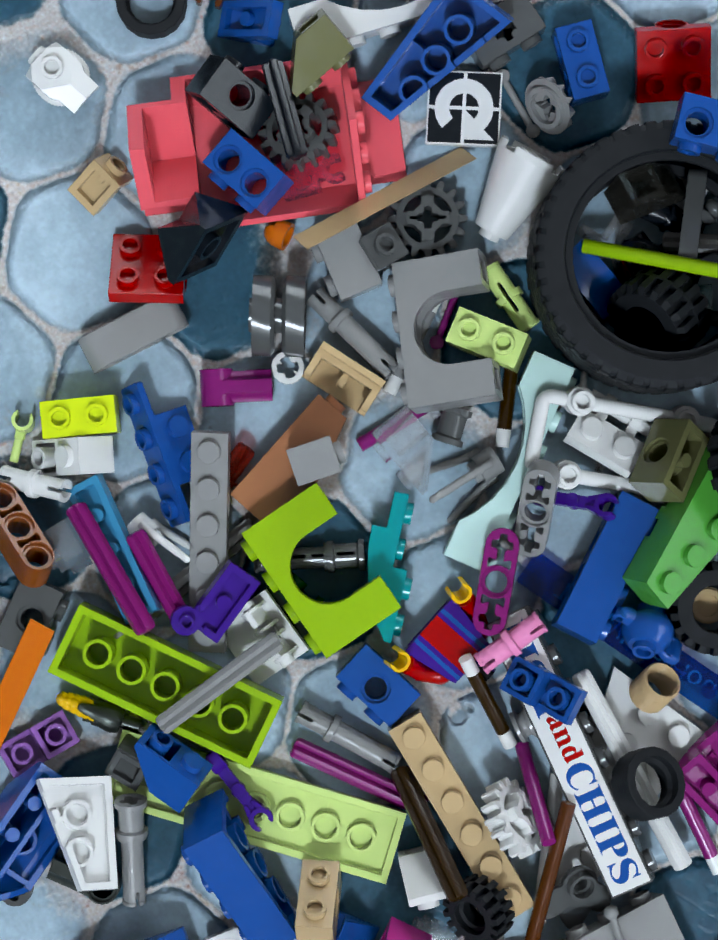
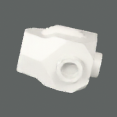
(60, 77)

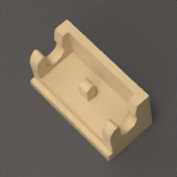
(343, 378)

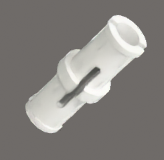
(36, 483)

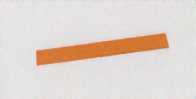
(21, 672)

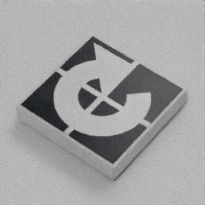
(465, 110)

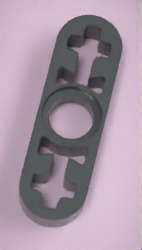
(693, 213)

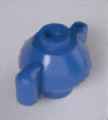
(649, 632)

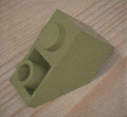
(315, 50)

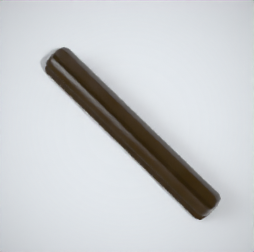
(429, 834)

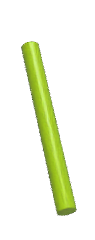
(650, 258)

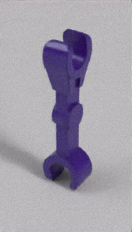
(591, 503)
(238, 789)

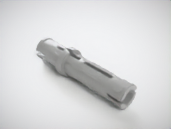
(342, 322)
(348, 737)

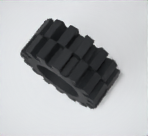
(489, 901)

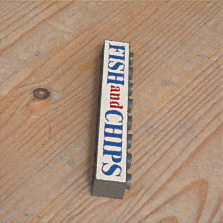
(584, 779)

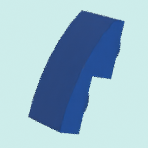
(594, 281)
(543, 690)

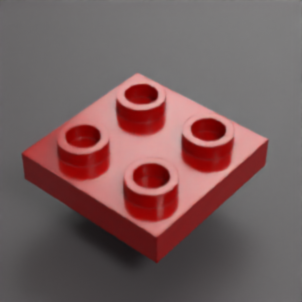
(672, 60)
(140, 272)

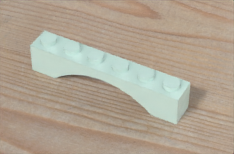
(472, 530)

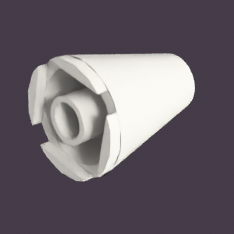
(514, 188)

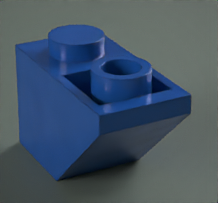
(170, 767)

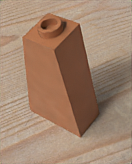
(272, 478)

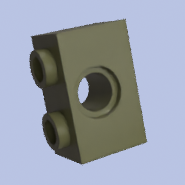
(669, 460)

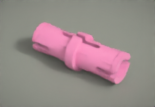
(510, 642)

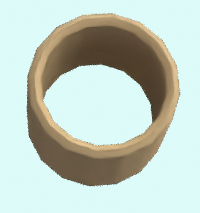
(645, 697)

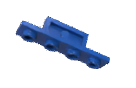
(166, 448)

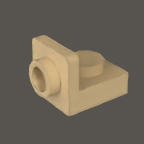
(100, 182)

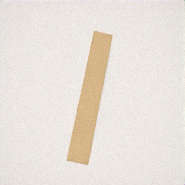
(384, 198)

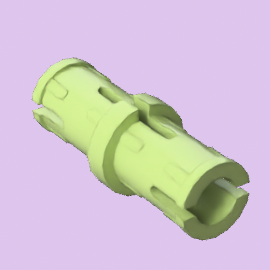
(524, 318)

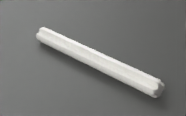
(619, 747)

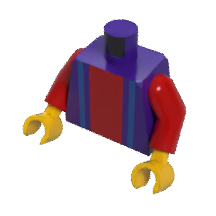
(441, 642)

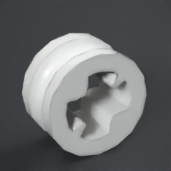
(281, 377)

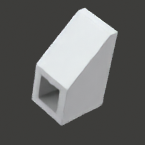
(74, 455)
(420, 879)

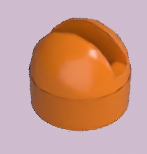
(279, 233)

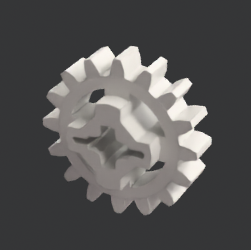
(511, 818)

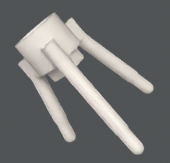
(155, 532)

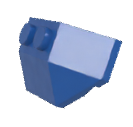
(25, 833)

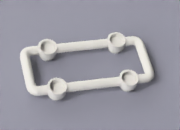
(580, 402)

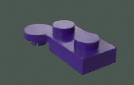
(217, 605)

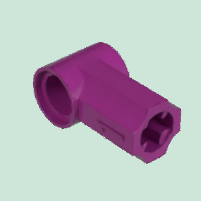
(225, 387)

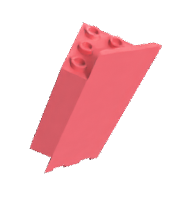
(177, 134)

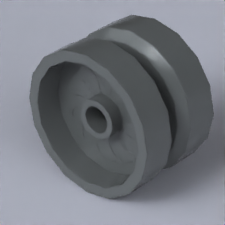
(278, 315)

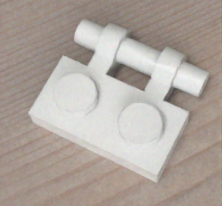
(606, 442)

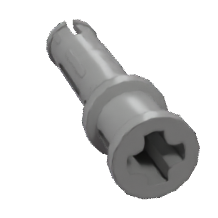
(131, 833)

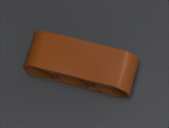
(25, 549)

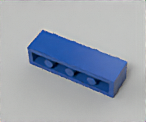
(599, 578)

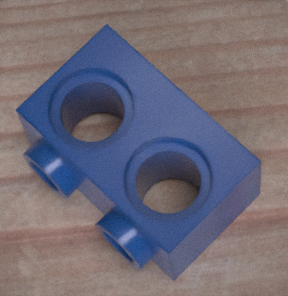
(580, 62)
(706, 111)
(251, 168)

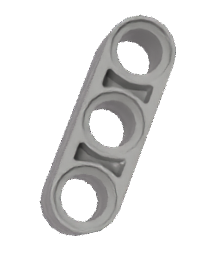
(131, 334)

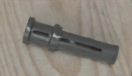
(329, 556)

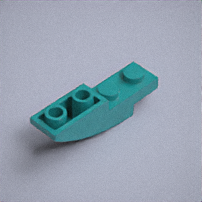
(385, 548)

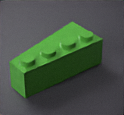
(678, 545)

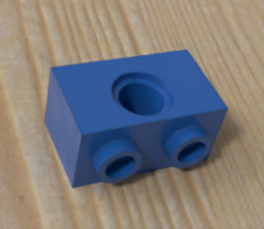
(398, 694)

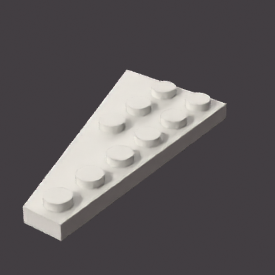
(661, 729)

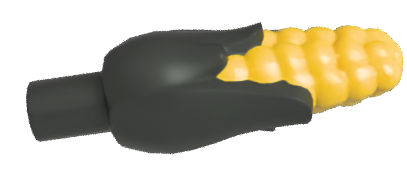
(98, 712)

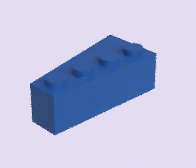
(432, 49)
(234, 871)

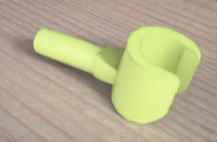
(20, 433)

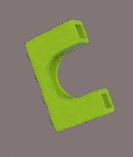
(328, 623)

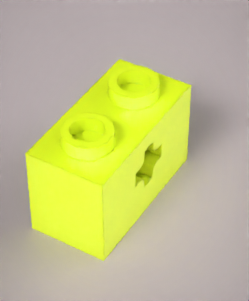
(80, 417)

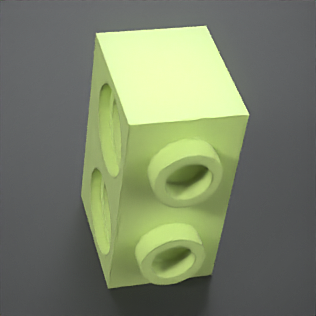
(488, 339)

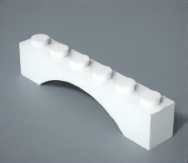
(363, 24)

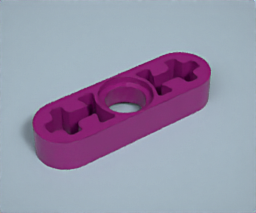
(500, 611)

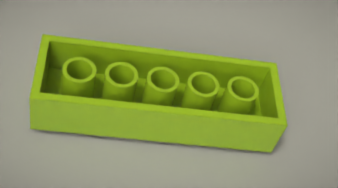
(153, 674)

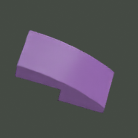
(38, 743)

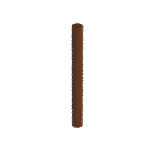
(550, 871)

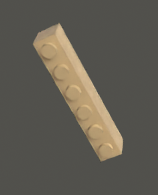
(457, 807)

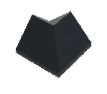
(198, 236)

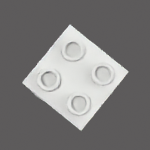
(256, 621)

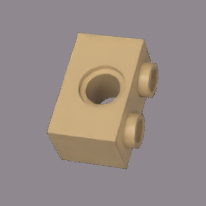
(318, 900)

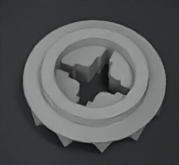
(542, 112)

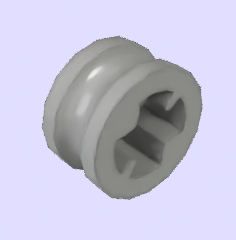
(522, 725)

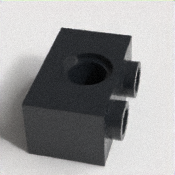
(212, 90)

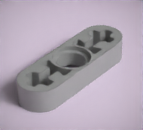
(546, 498)

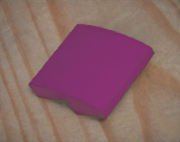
(701, 771)

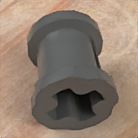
(452, 426)

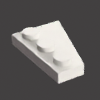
(84, 828)

